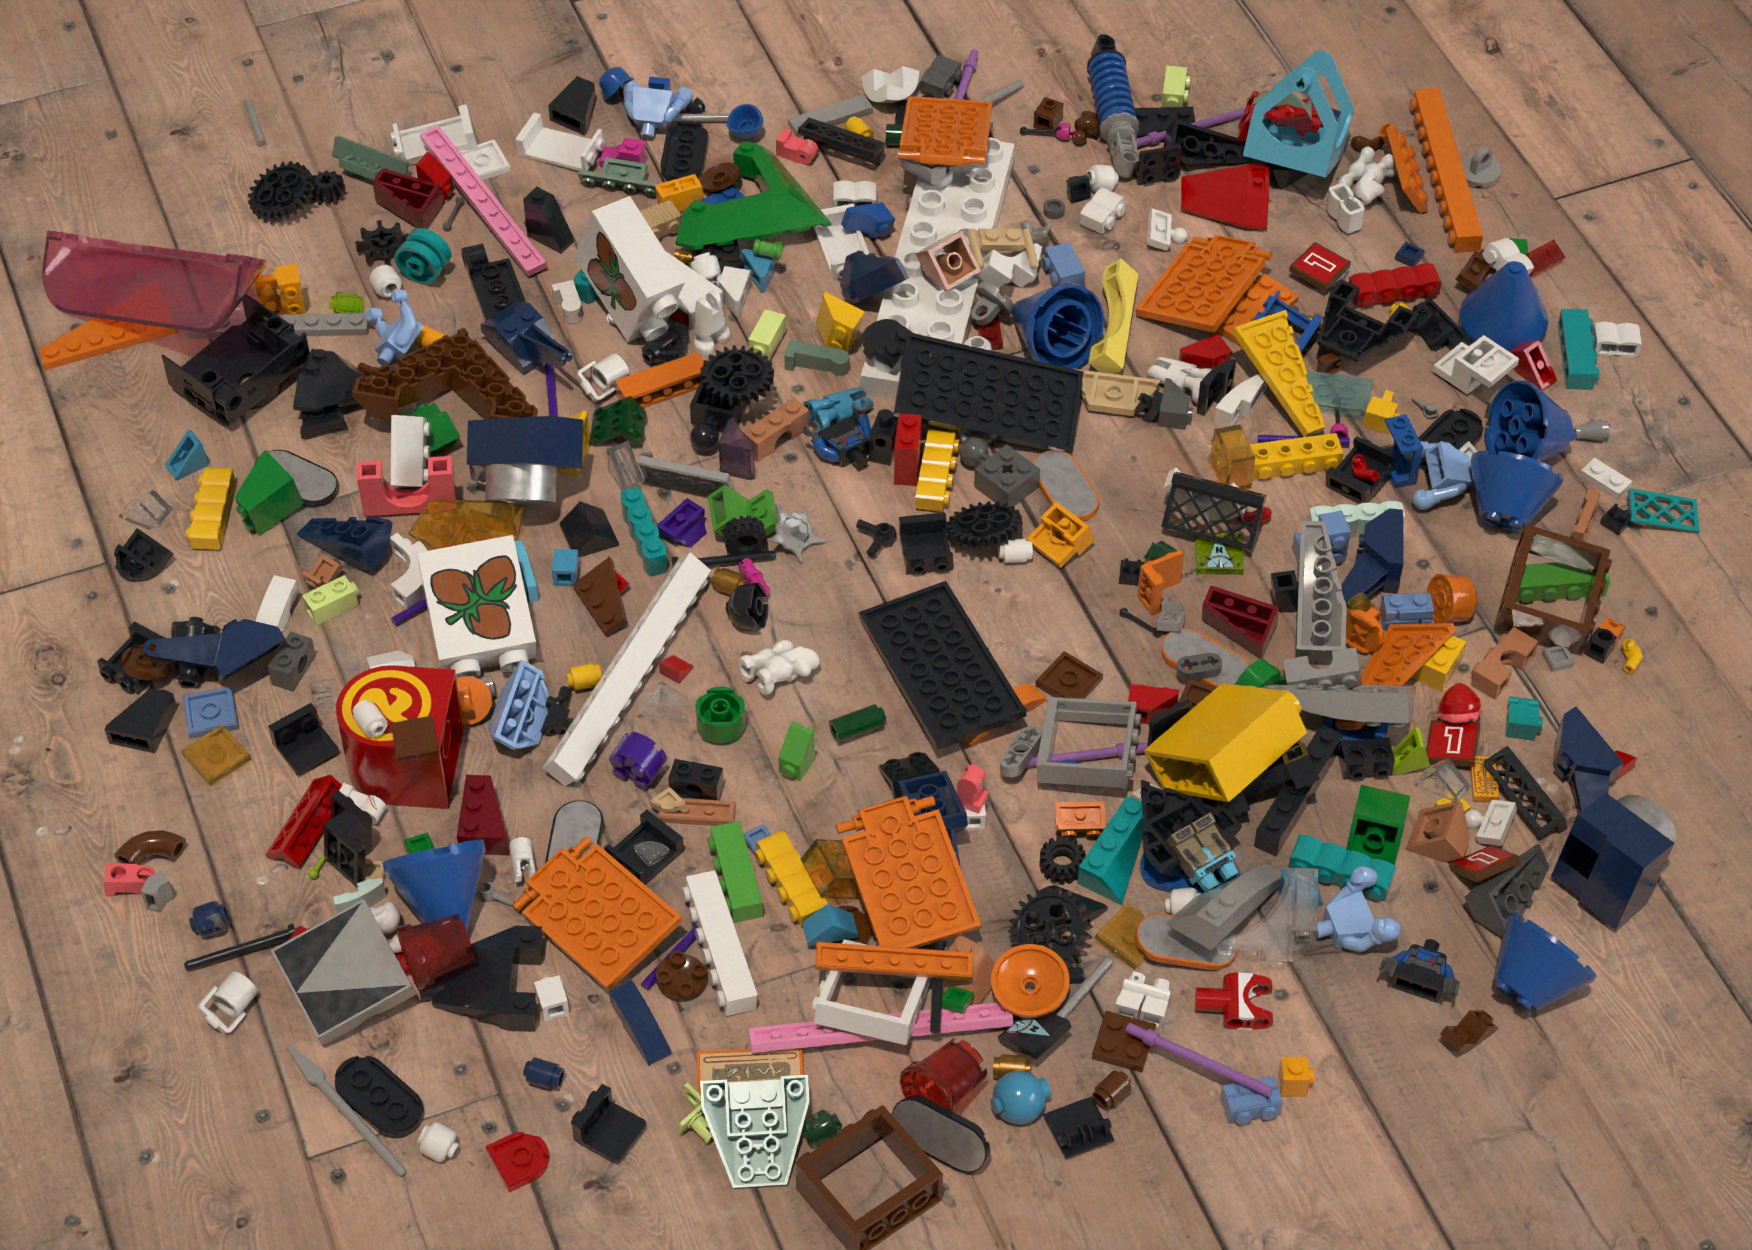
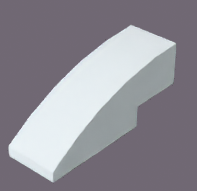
(1240, 401)
(277, 602)

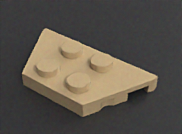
(1115, 392)

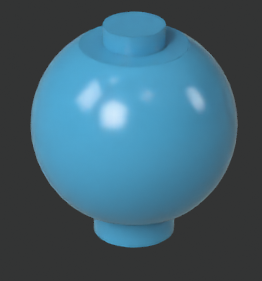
(1020, 1097)

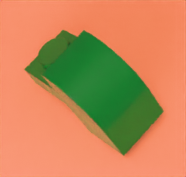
(1260, 674)

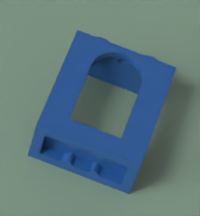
(1274, 305)
(1404, 442)

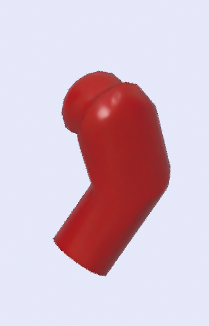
(1361, 469)
(1266, 515)

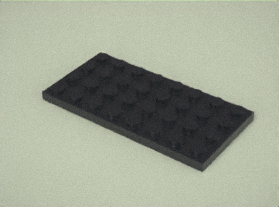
(989, 393)
(942, 665)

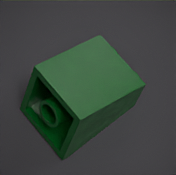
(267, 495)
(1378, 823)

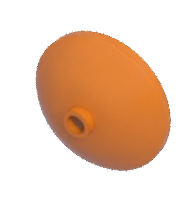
(1033, 967)

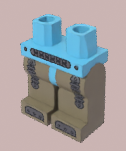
(1203, 853)

